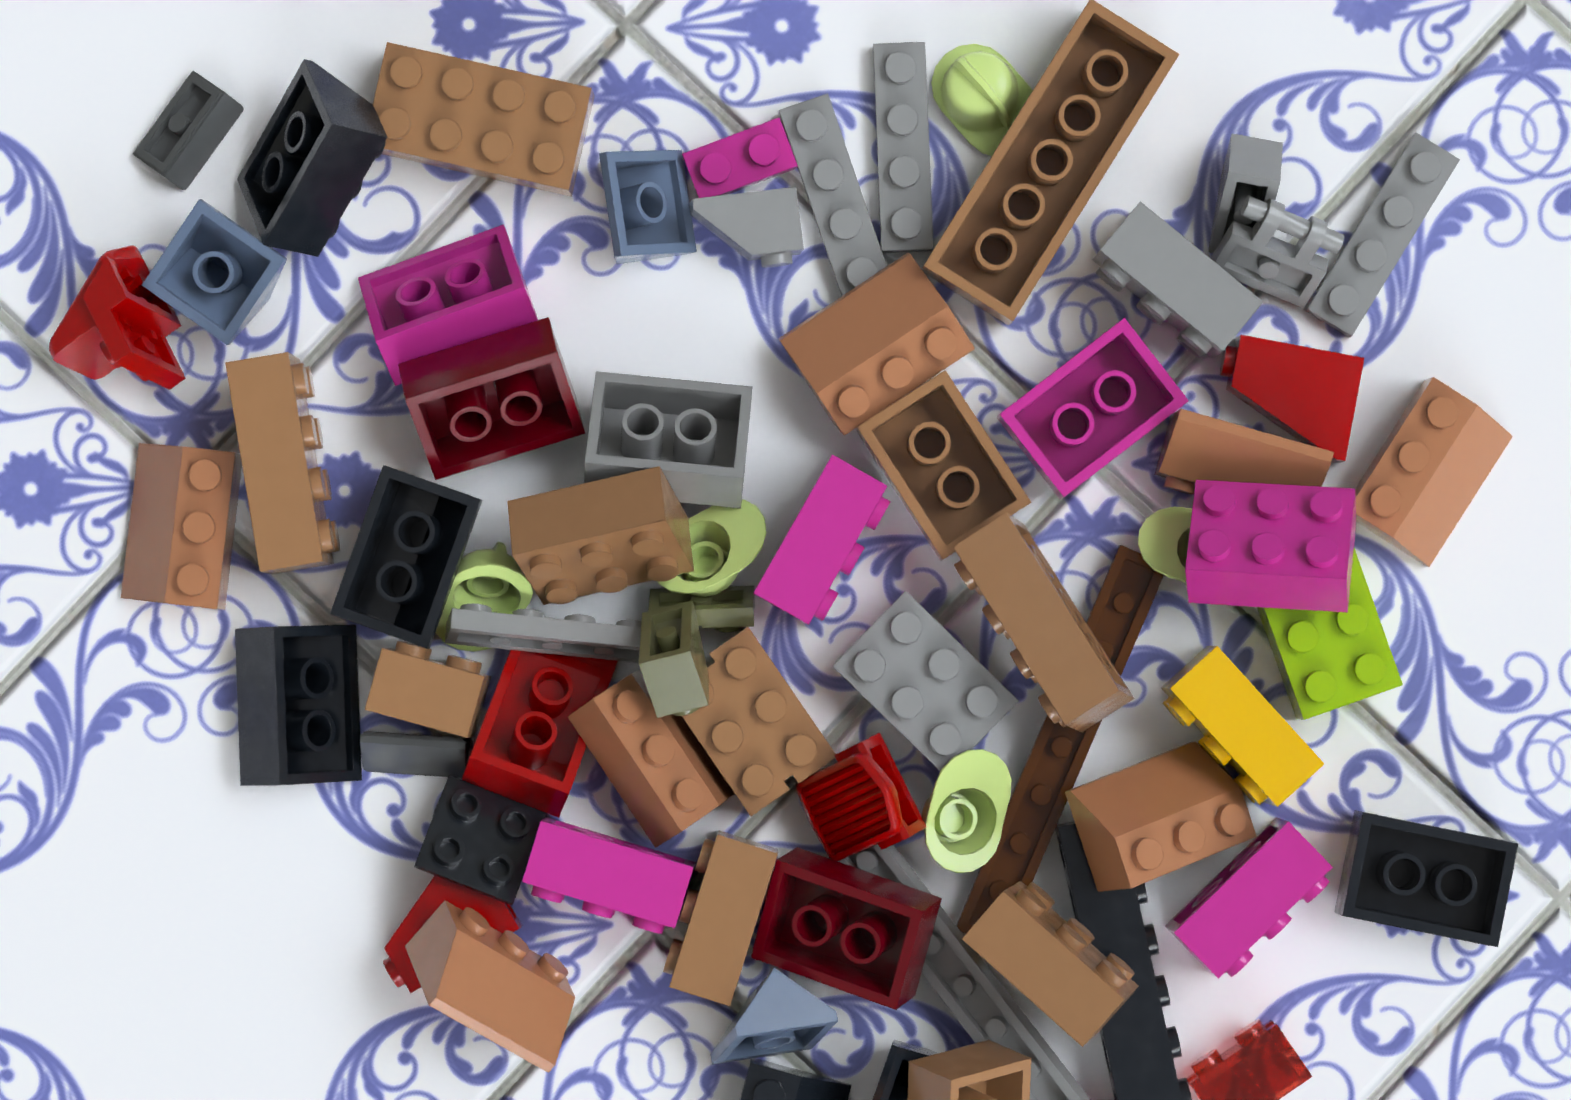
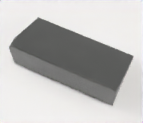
(189, 130)
(414, 754)

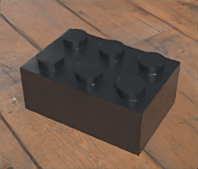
(1426, 878)

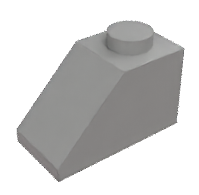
(1249, 169)
(755, 223)

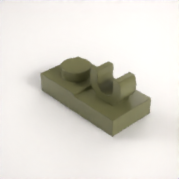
(723, 612)

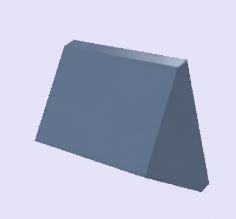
(647, 204)
(215, 273)
(775, 1021)

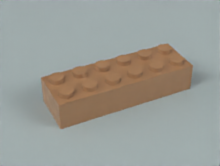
(1050, 162)

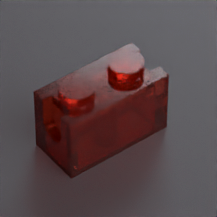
(1254, 1068)

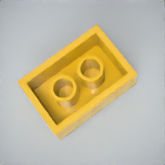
(1240, 727)

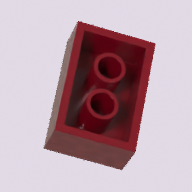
(491, 398)
(846, 928)

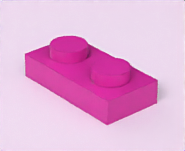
(740, 160)

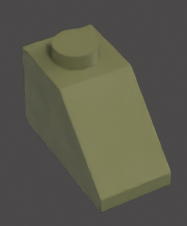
(673, 660)

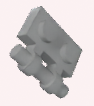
(1271, 263)

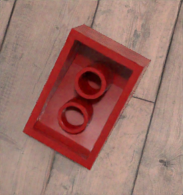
(526, 738)

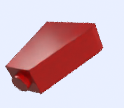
(1297, 388)
(497, 913)

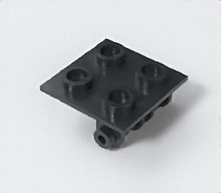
(479, 840)

